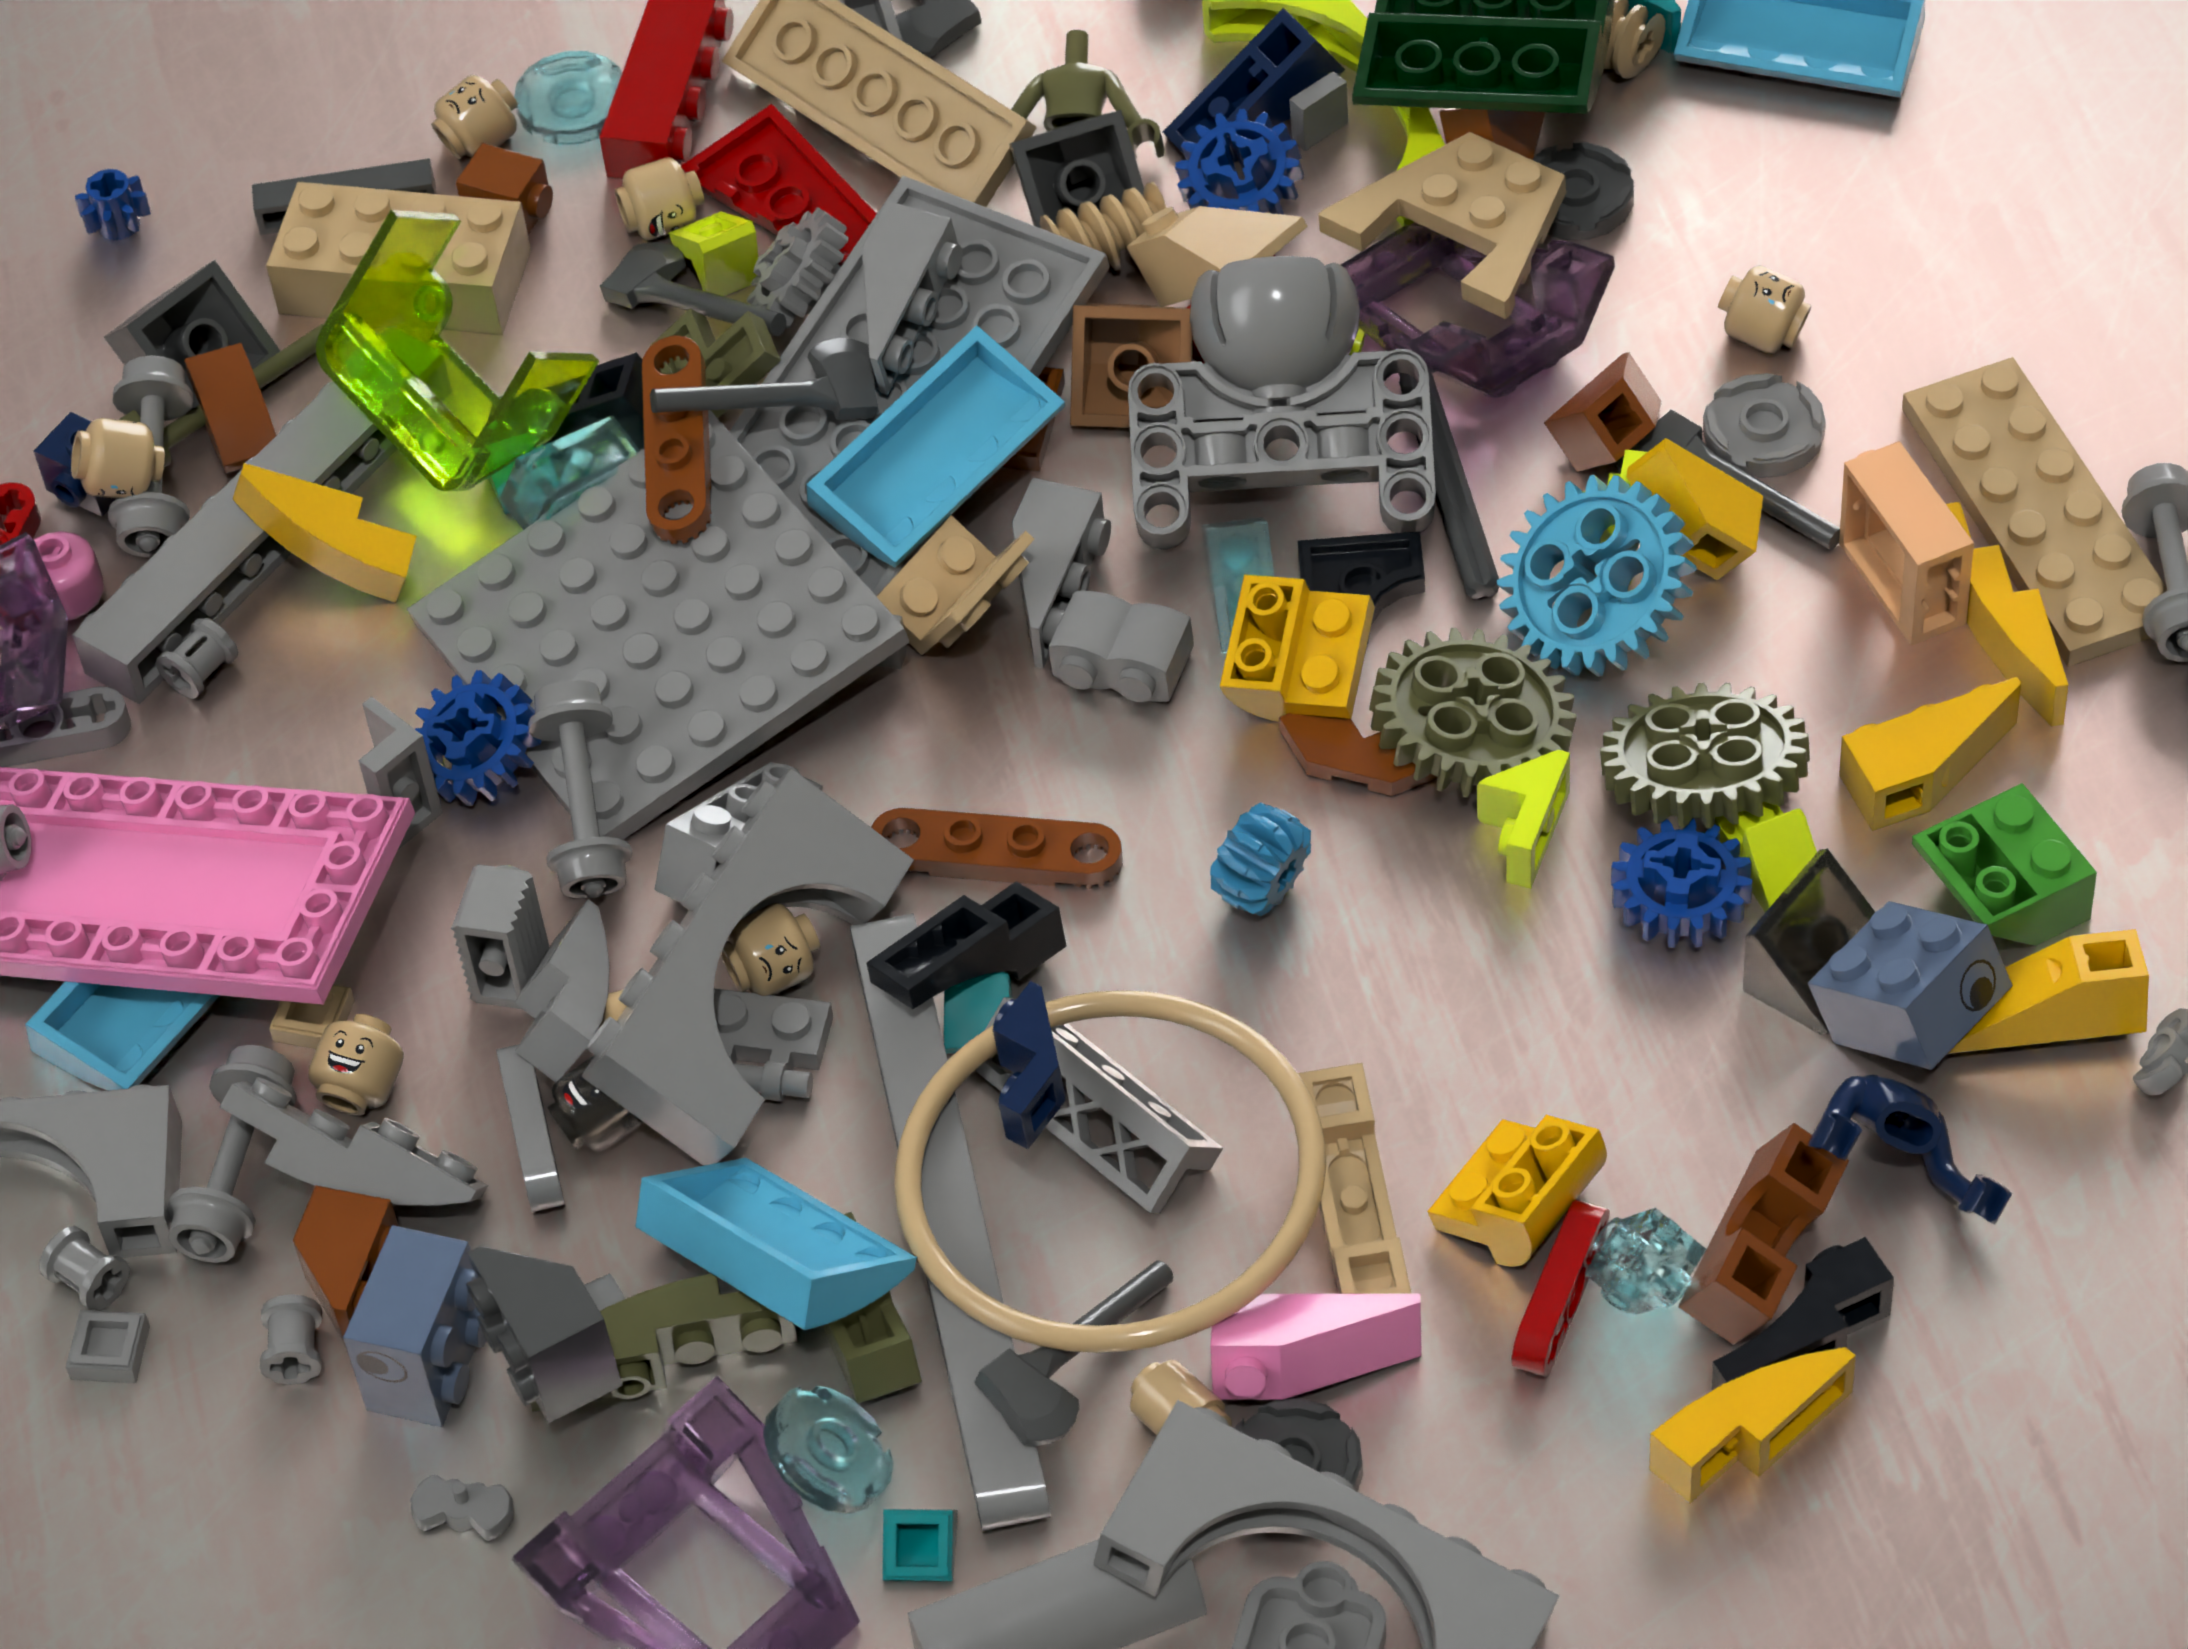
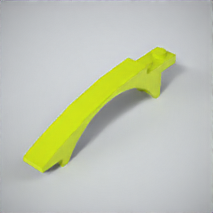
(1340, 30)

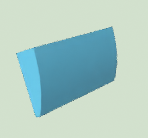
(1811, 41)
(932, 448)
(112, 1031)
(771, 1240)

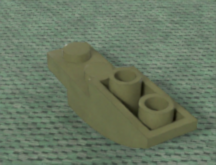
(685, 1325)

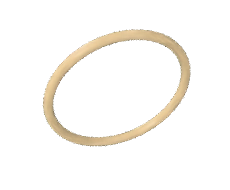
(1142, 1333)

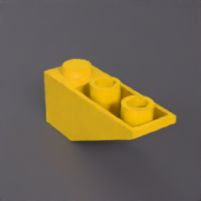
(1921, 756)
(2068, 993)

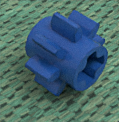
(113, 204)

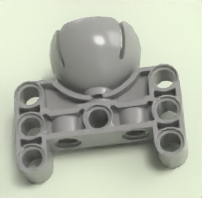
(1272, 370)

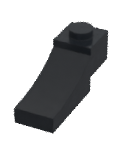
(969, 940)
(1840, 1295)

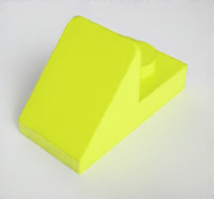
(721, 251)
(1527, 807)
(1776, 845)

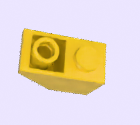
(1716, 508)

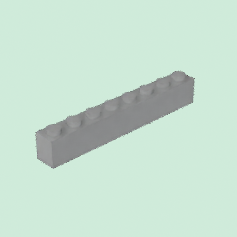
(221, 550)

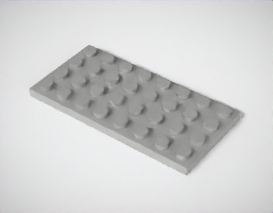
(1010, 284)

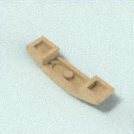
(1355, 1196)

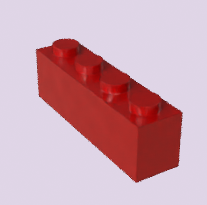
(664, 83)

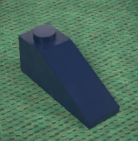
(1259, 79)

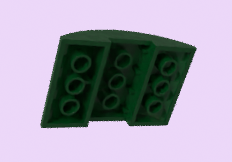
(1485, 54)

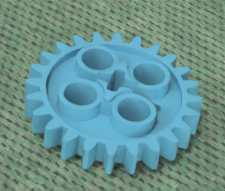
(1573, 533)

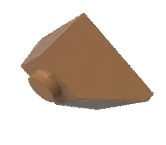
(1111, 346)

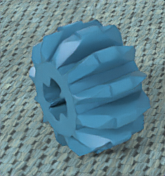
(1260, 859)

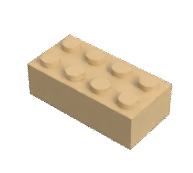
(334, 225)

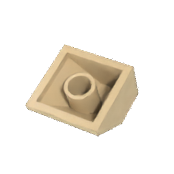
(1201, 239)

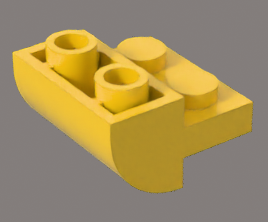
(1295, 649)
(1519, 1186)

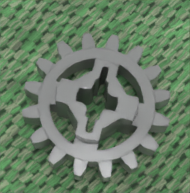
(799, 265)

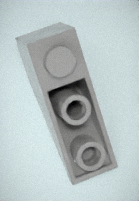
(904, 271)
(1067, 536)
(696, 833)

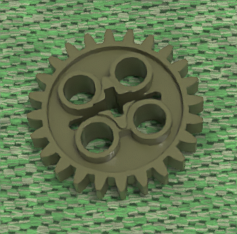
(1469, 708)
(1705, 755)

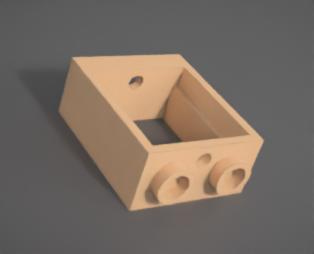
(1905, 542)

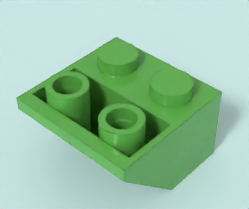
(2011, 867)

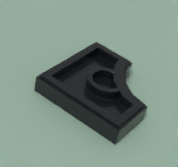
(1365, 565)

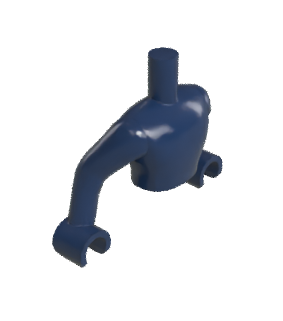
(1909, 1123)

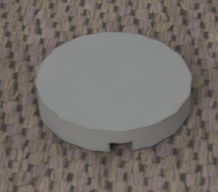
(1764, 425)

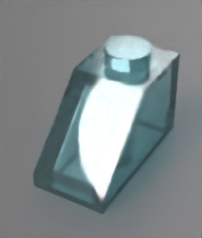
(560, 471)
(1231, 552)

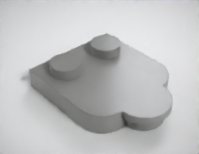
(1311, 1612)

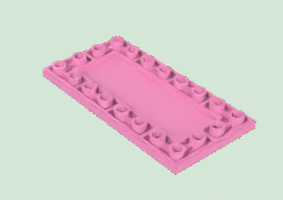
(192, 883)

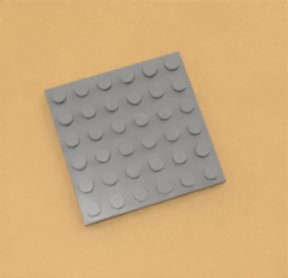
(688, 641)

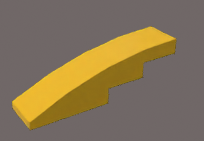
(2015, 631)

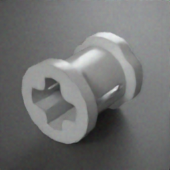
(197, 657)
(84, 1268)
(291, 1334)

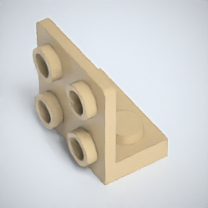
(950, 584)

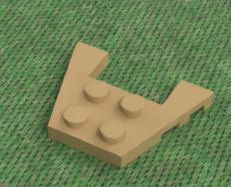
(1470, 195)

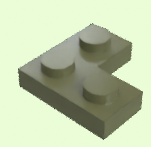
(735, 358)

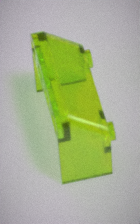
(413, 386)

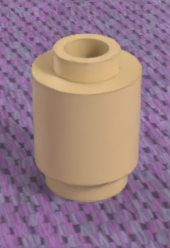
(1159, 1388)

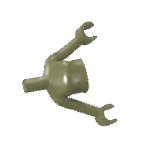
(1080, 92)

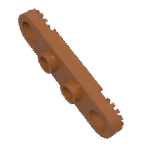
(676, 444)
(1004, 847)

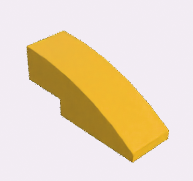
(325, 530)
(1749, 1420)

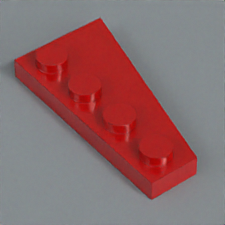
(776, 177)

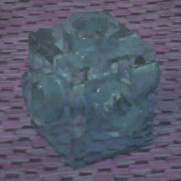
(1644, 1262)

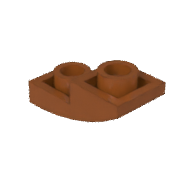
(231, 404)

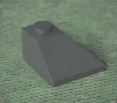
(1076, 165)
(193, 320)

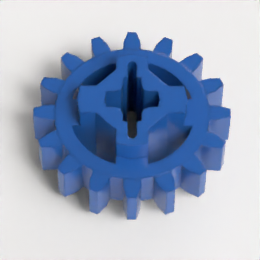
(1264, 154)
(475, 738)
(1681, 883)

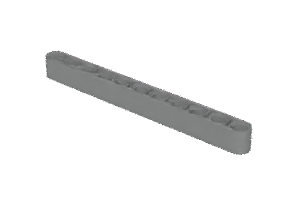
(909, 1052)

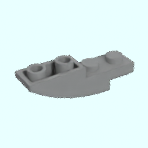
(374, 1163)

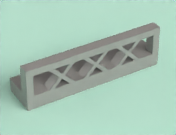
(1132, 1110)

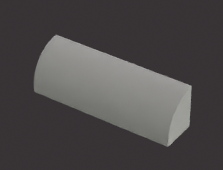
(1058, 1606)

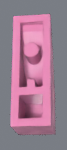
(1310, 1341)

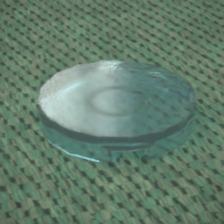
(567, 96)
(827, 1449)

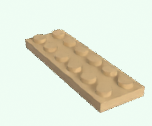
(879, 95)
(2038, 506)

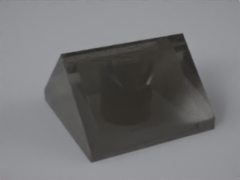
(1799, 937)

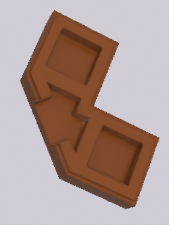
(1336, 748)

